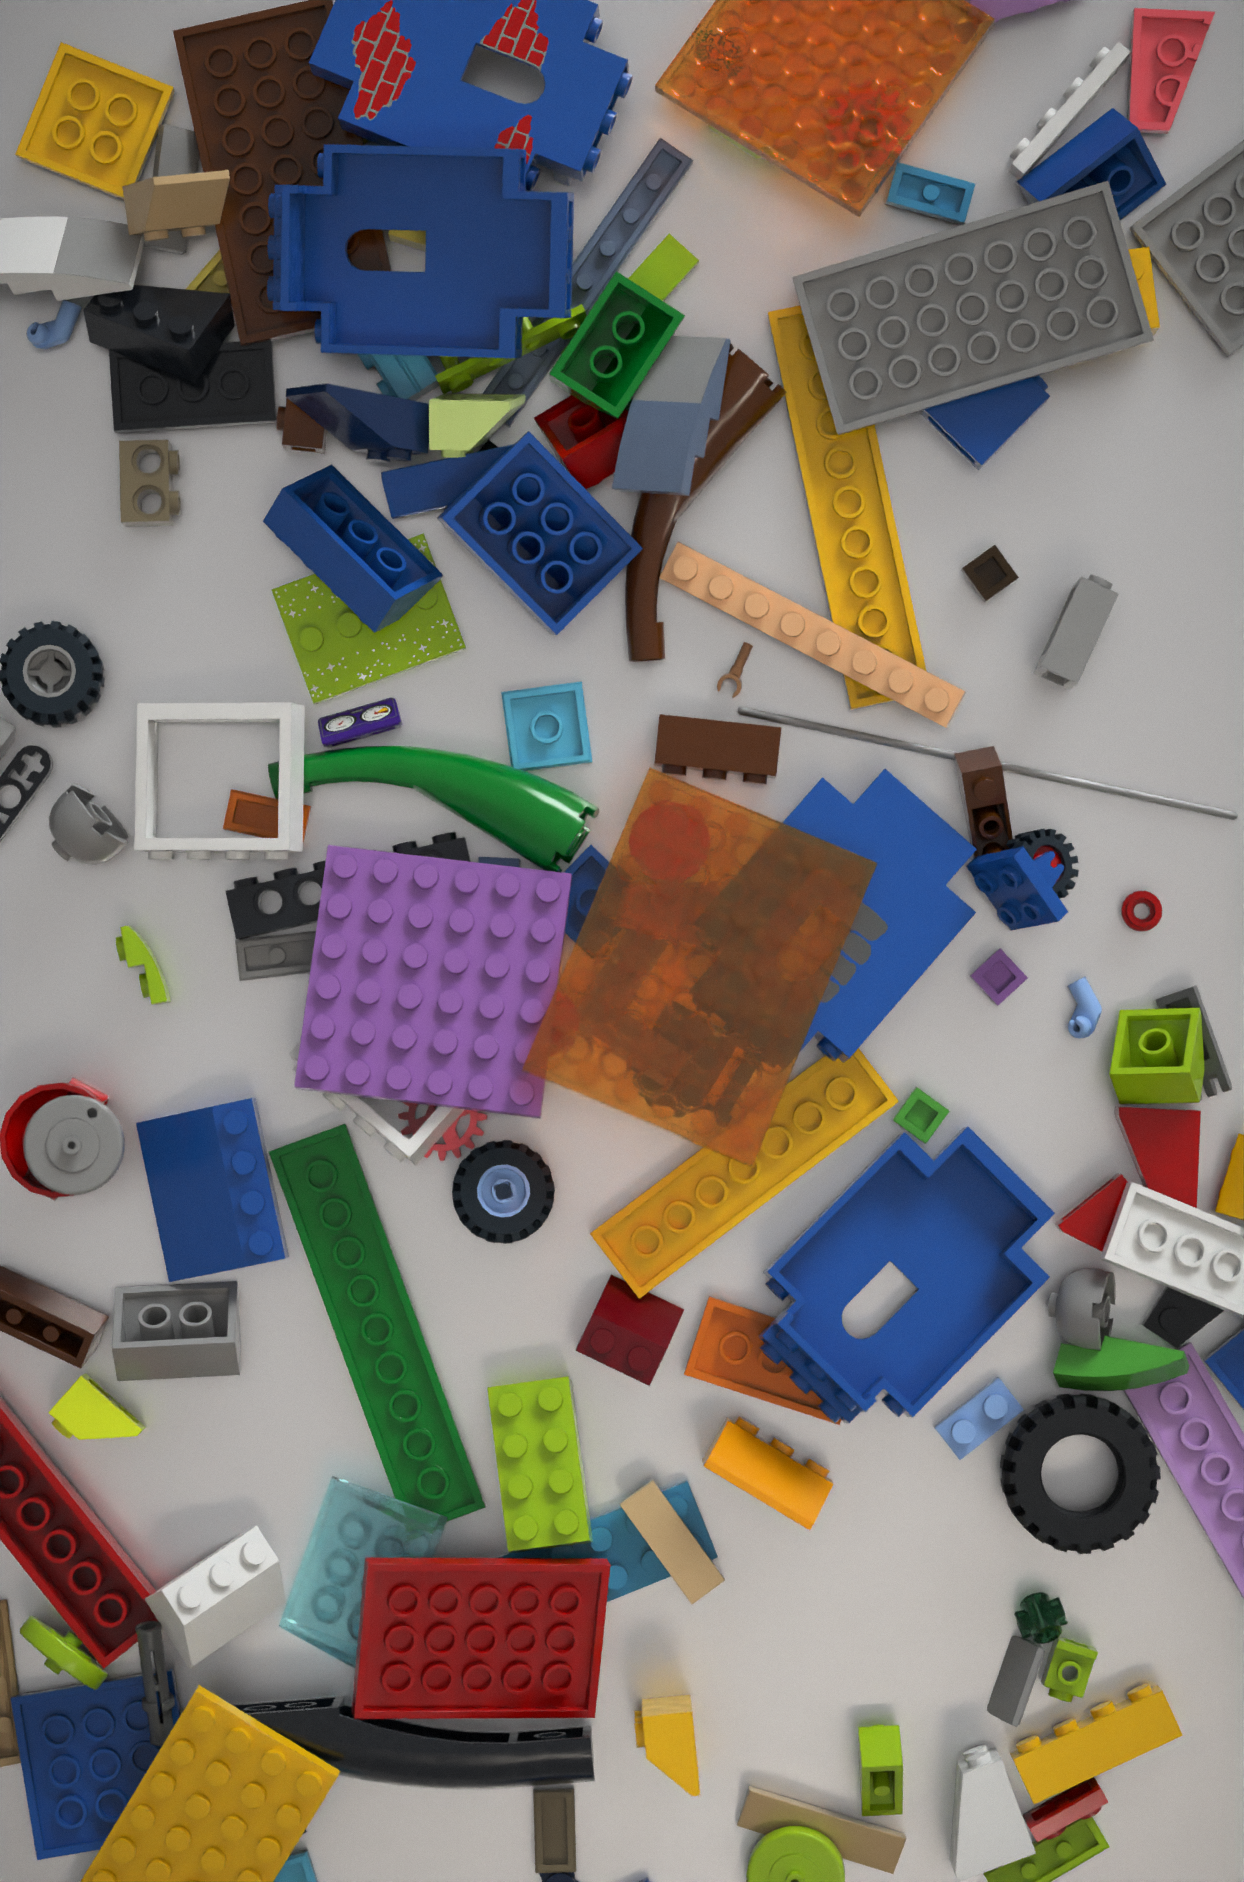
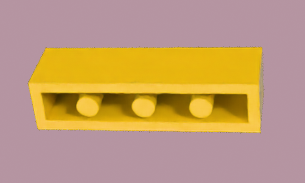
(1095, 1743)

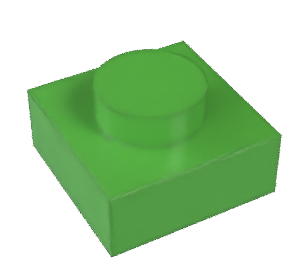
(920, 1115)

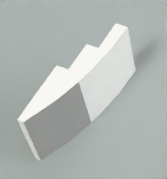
(68, 256)

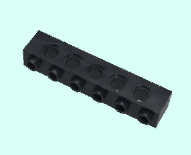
(245, 899)

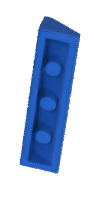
(434, 483)

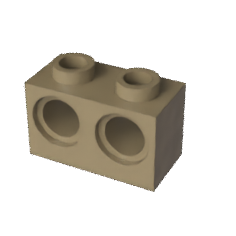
(137, 484)

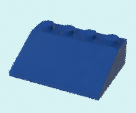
(540, 533)
(212, 1190)

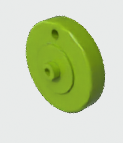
(63, 1652)
(795, 1856)

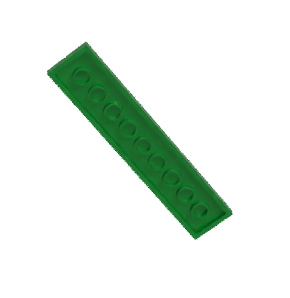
(376, 1324)

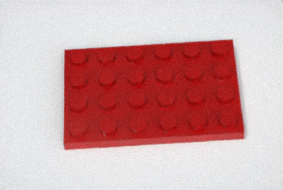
(480, 1638)

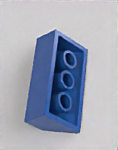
(351, 547)

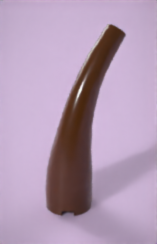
(743, 407)

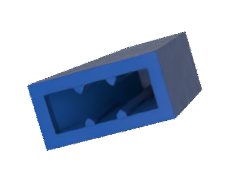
(987, 420)

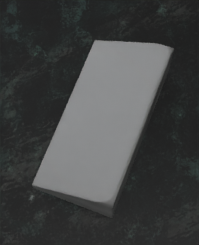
(1015, 1680)

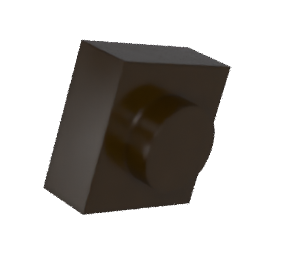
(989, 573)

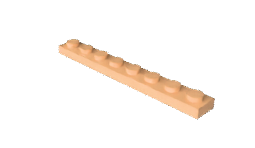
(812, 634)

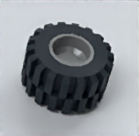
(51, 674)

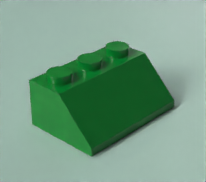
(615, 346)

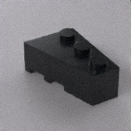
(162, 326)

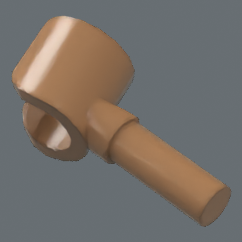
(737, 669)

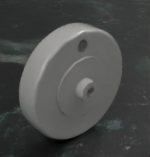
(74, 1144)

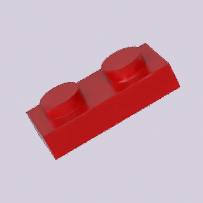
(1073, 1804)

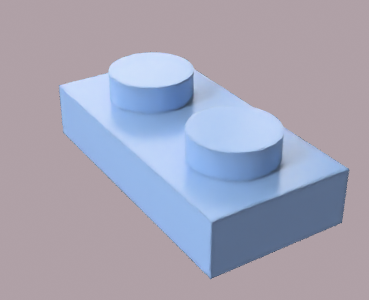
(978, 1418)

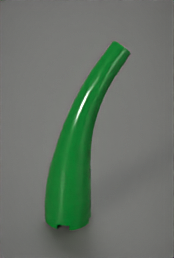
(504, 802)

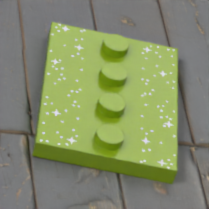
(344, 653)

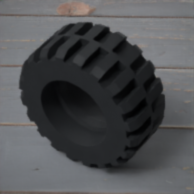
(1080, 1529)

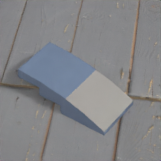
(672, 417)

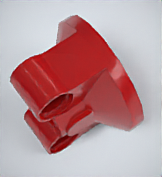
(16, 1122)

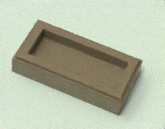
(554, 1830)

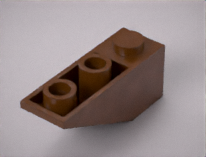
(984, 800)

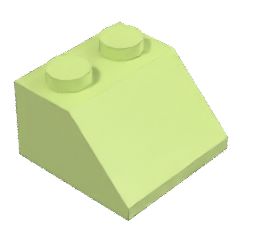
(468, 420)

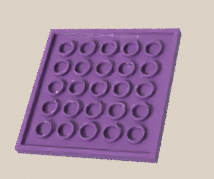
(431, 980)

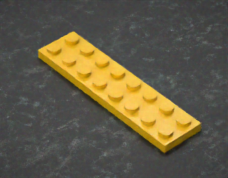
(716, 1193)

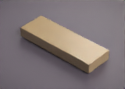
(672, 1541)

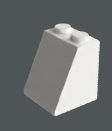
(986, 1816)

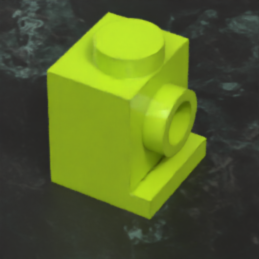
(1066, 1653)

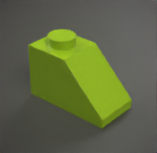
(880, 1770)

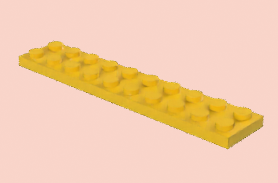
(846, 510)

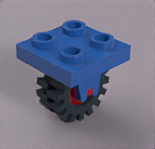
(1027, 878)

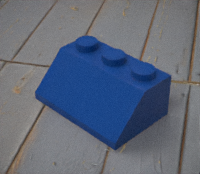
(1102, 152)

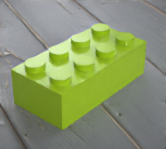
(539, 1464)

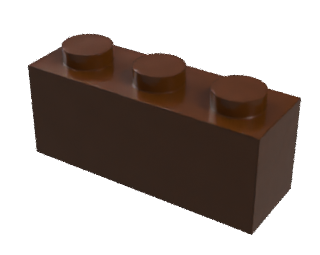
(717, 748)
(48, 1319)

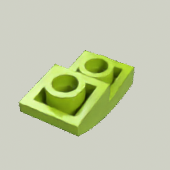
(138, 953)

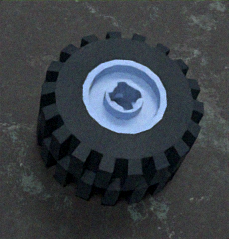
(503, 1191)

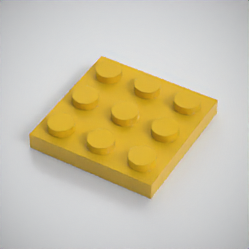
(94, 121)

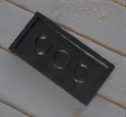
(230, 391)

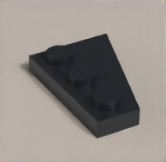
(1178, 1316)

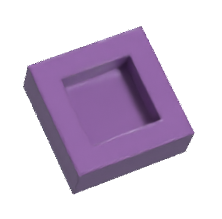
(998, 976)

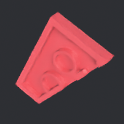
(1161, 63)

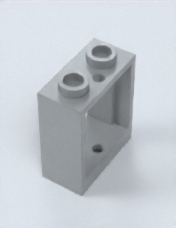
(1076, 631)

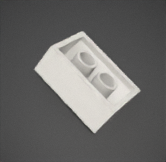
(220, 1596)

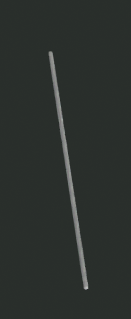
(1005, 766)

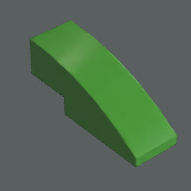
(1117, 1366)

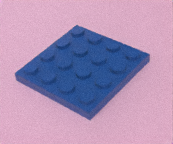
(83, 1759)

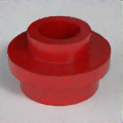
(1154, 911)

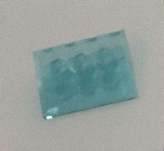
(330, 1579)

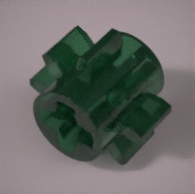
(1041, 1618)

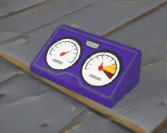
(359, 722)

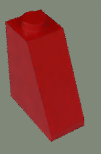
(1164, 1149)
(1094, 1216)

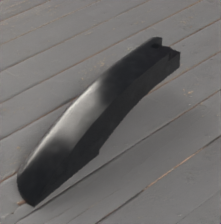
(427, 1755)

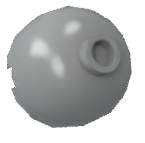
(85, 829)
(1084, 1307)

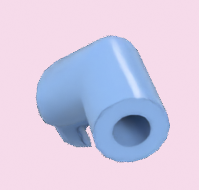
(55, 331)
(1087, 1010)

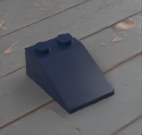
(366, 420)

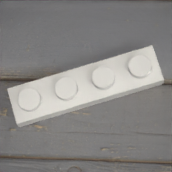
(1078, 97)

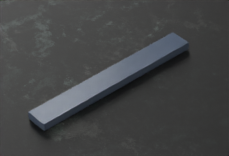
(600, 260)

